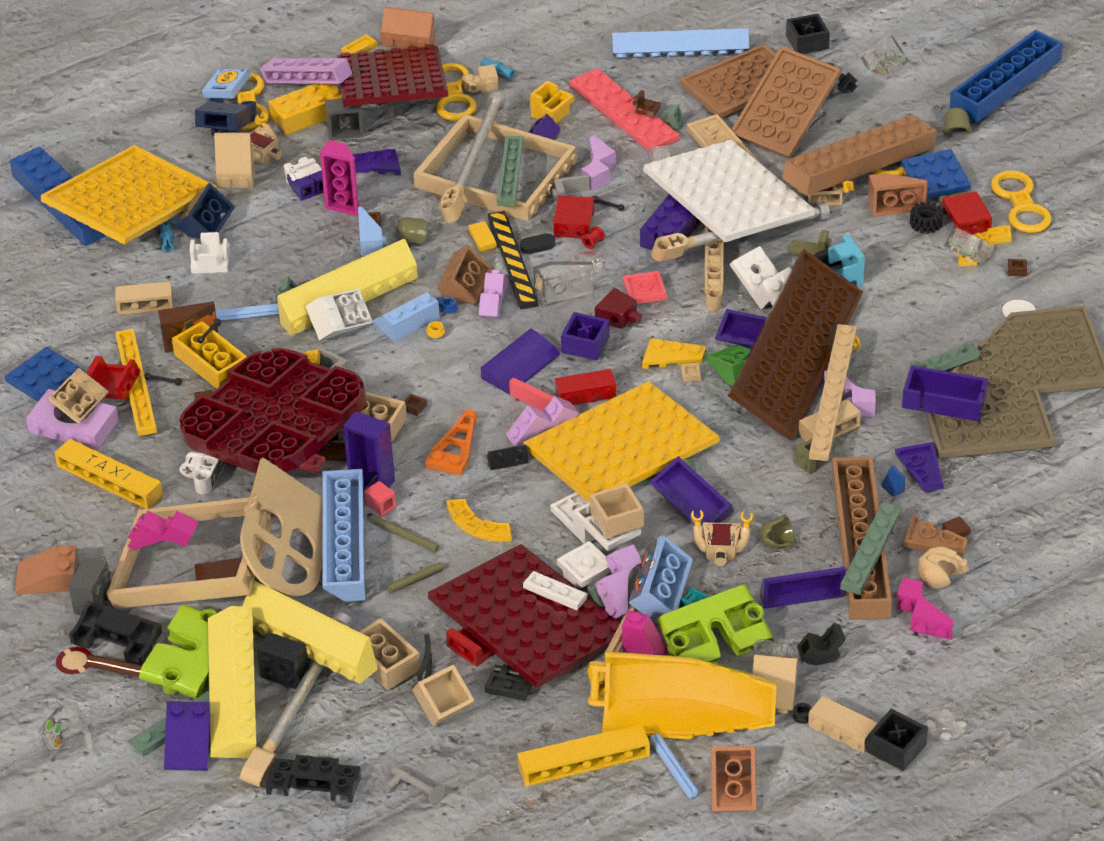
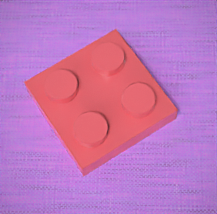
(645, 287)

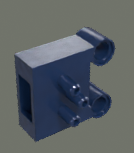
(225, 116)

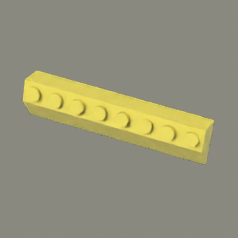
(371, 274)
(325, 638)
(231, 683)

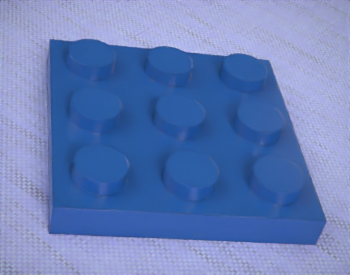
(940, 170)
(40, 373)

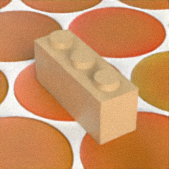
(143, 297)
(848, 419)
(841, 723)

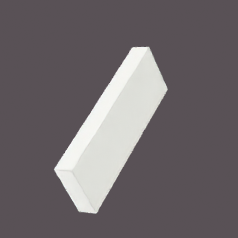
(555, 590)

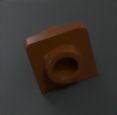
(644, 106)

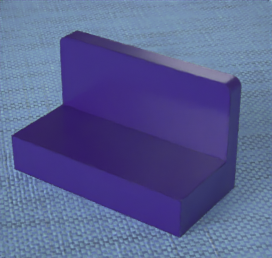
(545, 127)

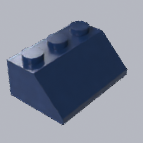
(205, 212)

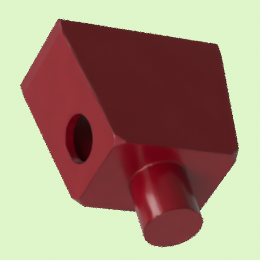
(618, 308)

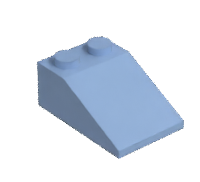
(370, 234)

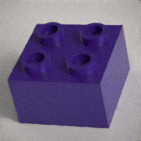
(585, 336)

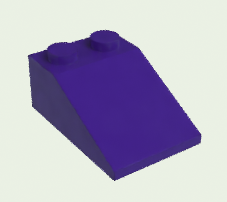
(186, 735)

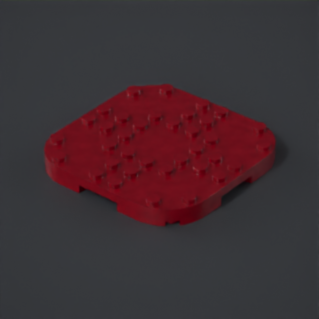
(273, 410)

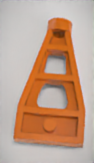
(450, 462)

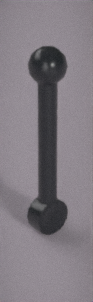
(620, 207)
(216, 322)
(178, 381)

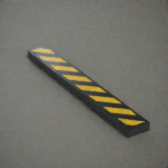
(513, 260)

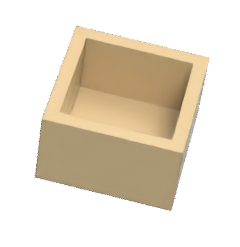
(616, 510)
(443, 695)

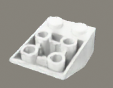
(338, 313)

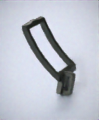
(427, 661)

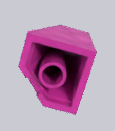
(641, 635)

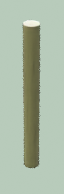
(404, 533)

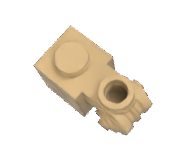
(485, 81)

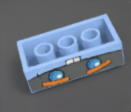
(660, 579)

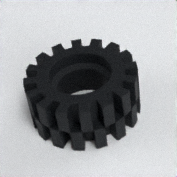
(926, 217)

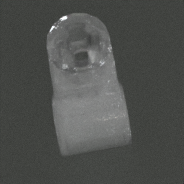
(773, 648)

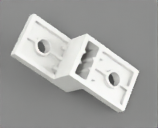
(762, 286)
(576, 516)

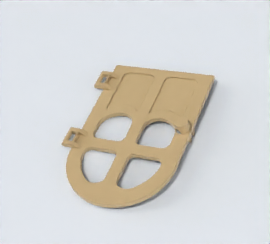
(297, 510)

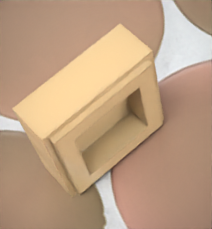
(690, 372)

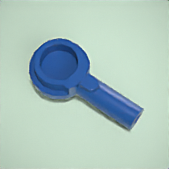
(448, 304)

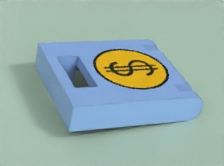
(228, 78)

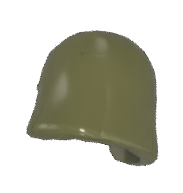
(956, 118)
(412, 230)
(778, 529)

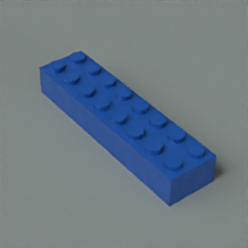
(1006, 75)
(41, 173)

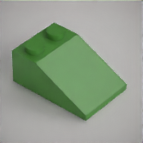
(728, 362)

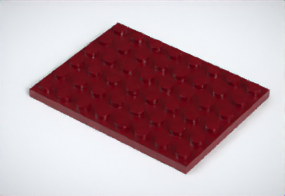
(393, 76)
(520, 626)

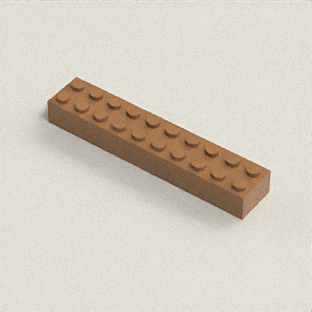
(859, 154)
(855, 509)

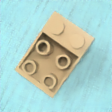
(78, 396)

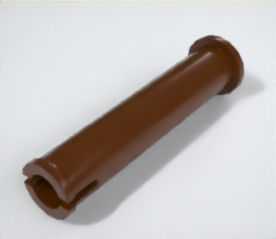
(114, 665)

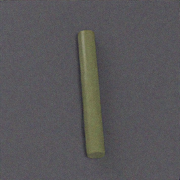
(414, 577)

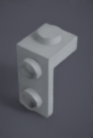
(570, 185)
(330, 360)

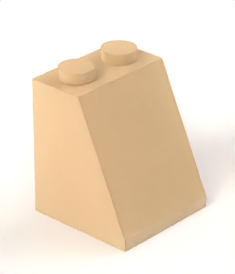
(781, 671)

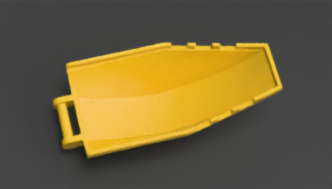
(680, 696)

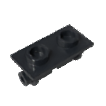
(508, 457)

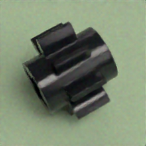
(847, 82)

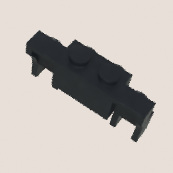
(116, 627)
(314, 774)

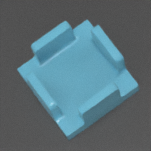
(851, 260)

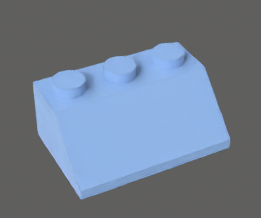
(408, 317)

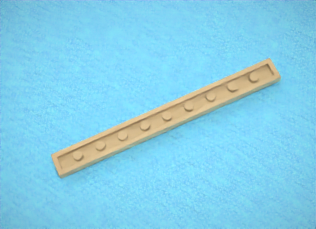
(832, 393)

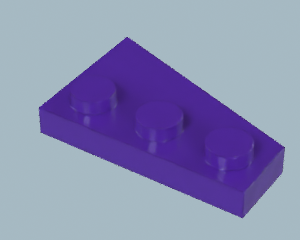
(380, 161)
(922, 465)

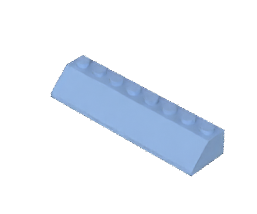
(680, 42)
(344, 534)

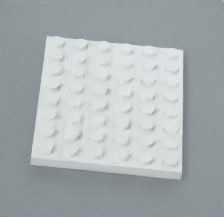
(728, 190)

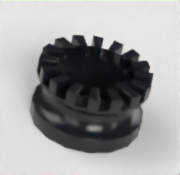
(801, 707)

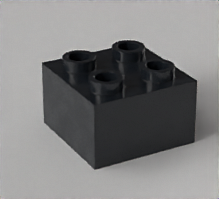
(807, 33)
(282, 660)
(897, 739)

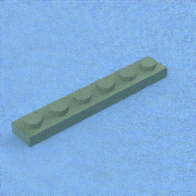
(510, 171)
(871, 548)
(155, 735)

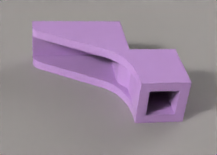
(602, 160)
(494, 290)
(861, 398)
(536, 421)
(614, 588)

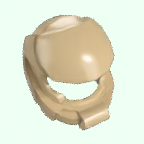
(936, 571)

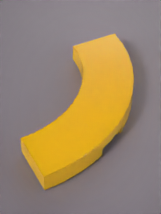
(993, 236)
(483, 529)

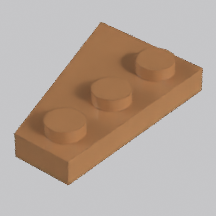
(925, 536)

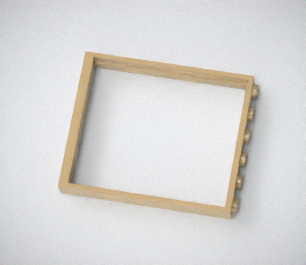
(427, 181)
(193, 590)

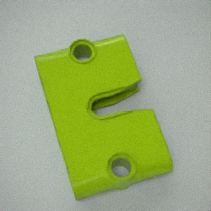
(724, 611)
(177, 668)

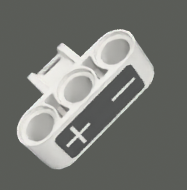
(203, 469)

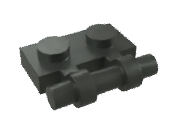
(507, 683)

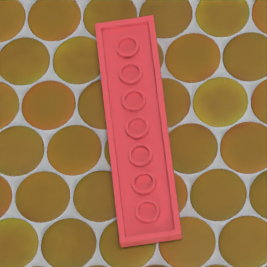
(619, 107)

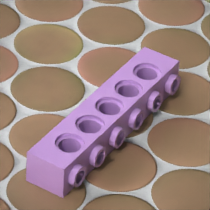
(306, 70)

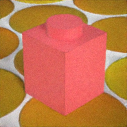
(380, 498)

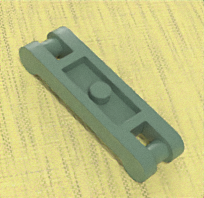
(951, 358)

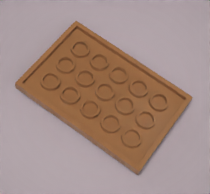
(730, 83)
(786, 102)

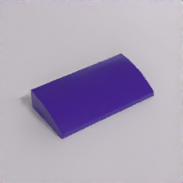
(740, 328)
(519, 360)
(691, 493)
(802, 587)

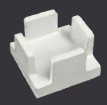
(209, 255)
(584, 566)

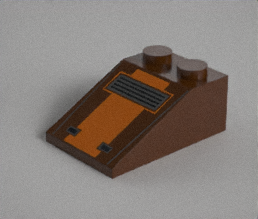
(178, 319)

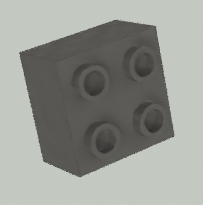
(343, 121)
(89, 584)

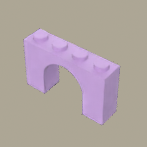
(90, 432)

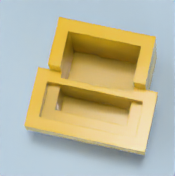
(550, 101)

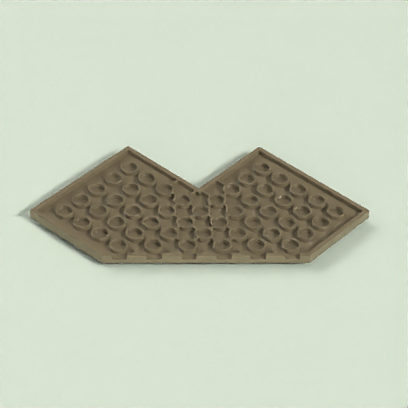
(1021, 359)

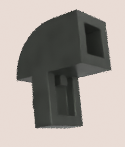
(821, 649)

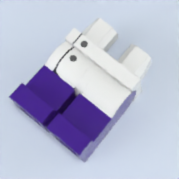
(304, 176)

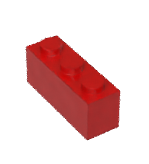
(586, 387)

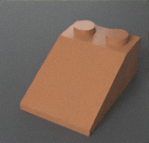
(894, 193)
(47, 571)
(733, 778)

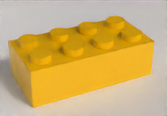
(302, 107)
(209, 359)

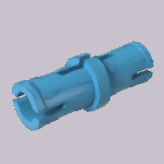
(500, 69)
(167, 236)

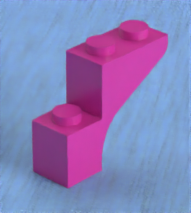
(155, 528)
(925, 616)

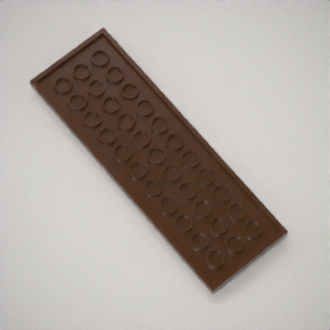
(795, 344)

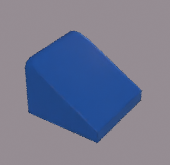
(894, 481)

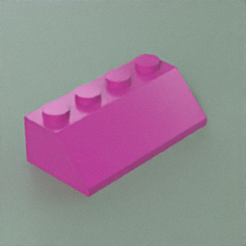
(339, 178)

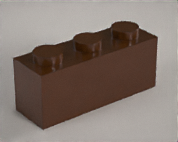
(217, 569)

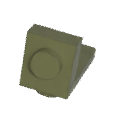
(823, 243)
(802, 457)

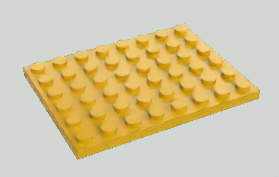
(126, 194)
(621, 441)

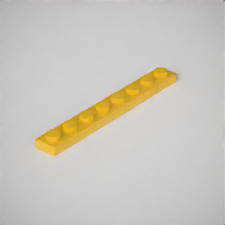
(139, 394)

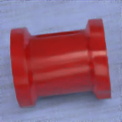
(590, 239)

